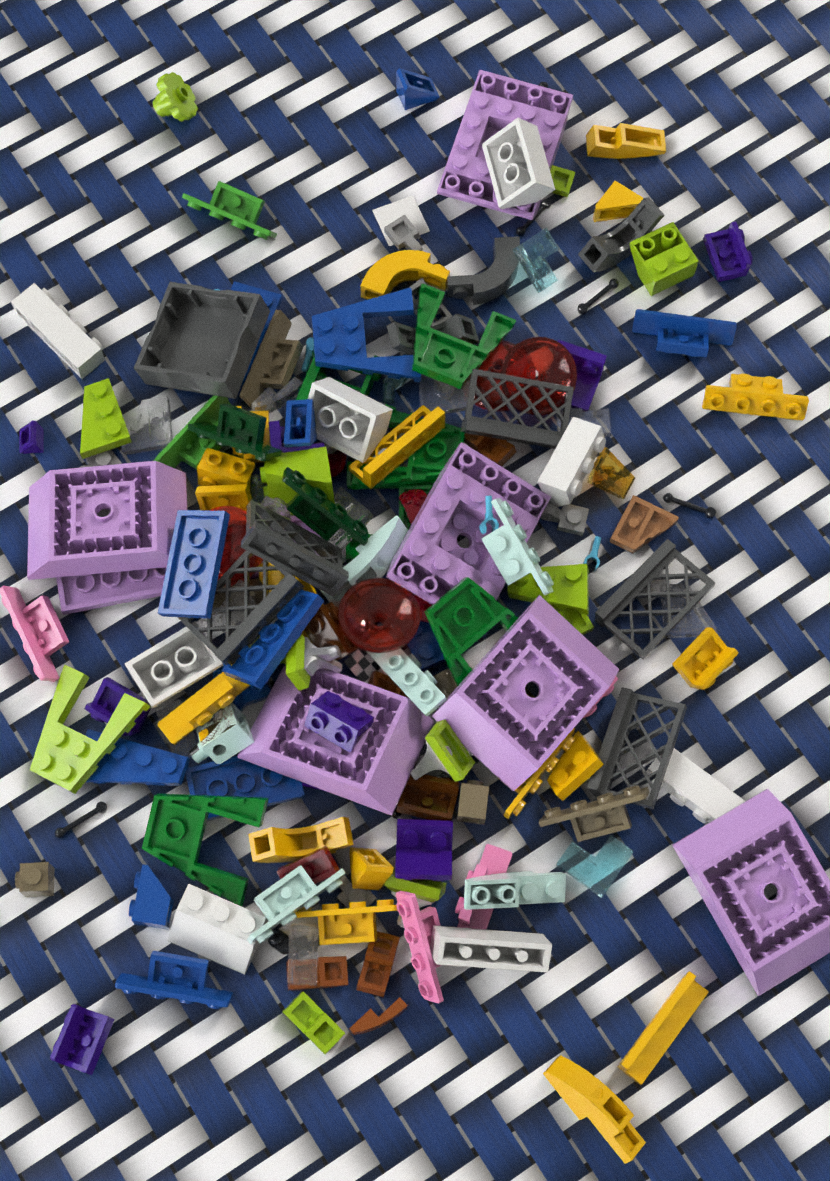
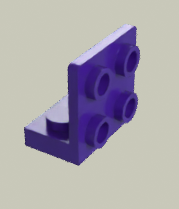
(589, 371)
(277, 438)
(424, 849)

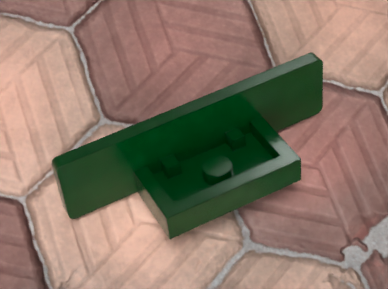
(239, 430)
(318, 511)

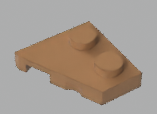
(641, 524)

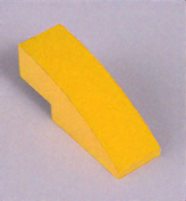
(625, 141)

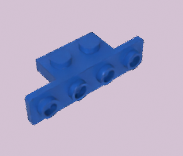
(683, 333)
(175, 978)

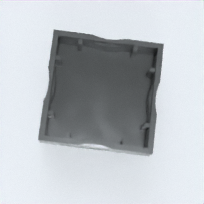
(202, 340)

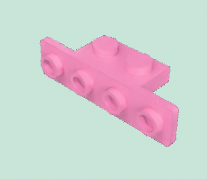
(38, 629)
(493, 861)
(418, 934)

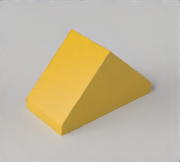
(616, 203)
(368, 868)

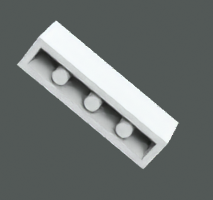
(58, 330)
(695, 788)
(490, 949)

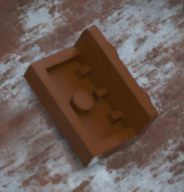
(326, 631)
(429, 798)

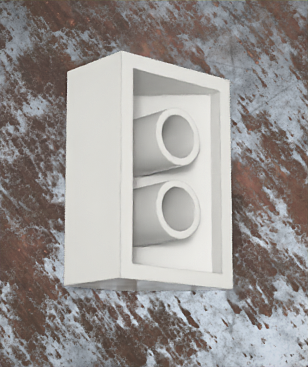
(518, 165)
(348, 418)
(571, 461)
(172, 666)
(215, 929)

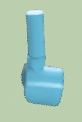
(309, 349)
(488, 517)
(594, 553)

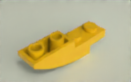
(594, 1100)

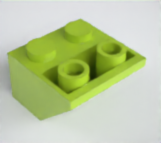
(663, 258)

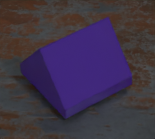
(31, 438)

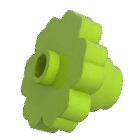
(174, 98)

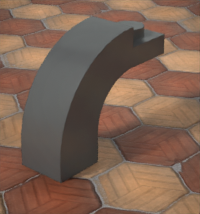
(612, 248)
(493, 281)
(403, 337)

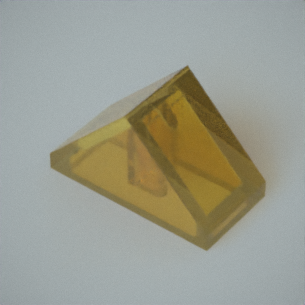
(611, 475)

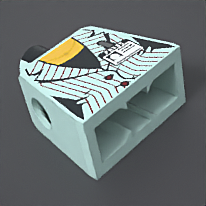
(222, 736)

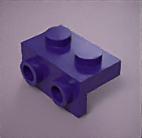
(728, 253)
(108, 698)
(338, 720)
(81, 1039)

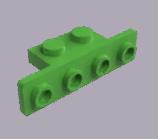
(235, 205)
(186, 444)

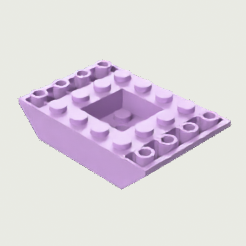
(491, 107)
(135, 535)
(429, 555)
(497, 716)
(372, 771)
(731, 867)

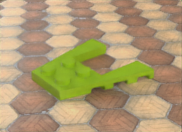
(68, 755)

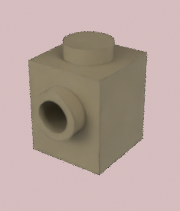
(473, 802)
(35, 879)

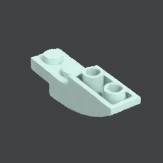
(373, 558)
(514, 888)

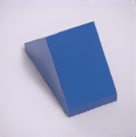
(414, 89)
(300, 423)

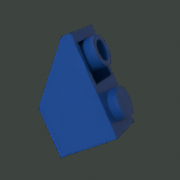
(152, 902)

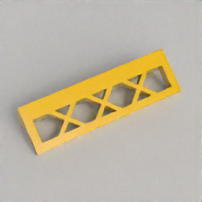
(401, 449)
(663, 1028)

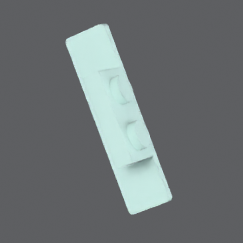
(512, 552)
(408, 676)
(287, 897)

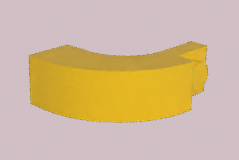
(402, 267)
(288, 845)

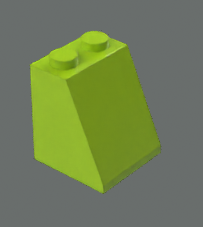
(310, 462)

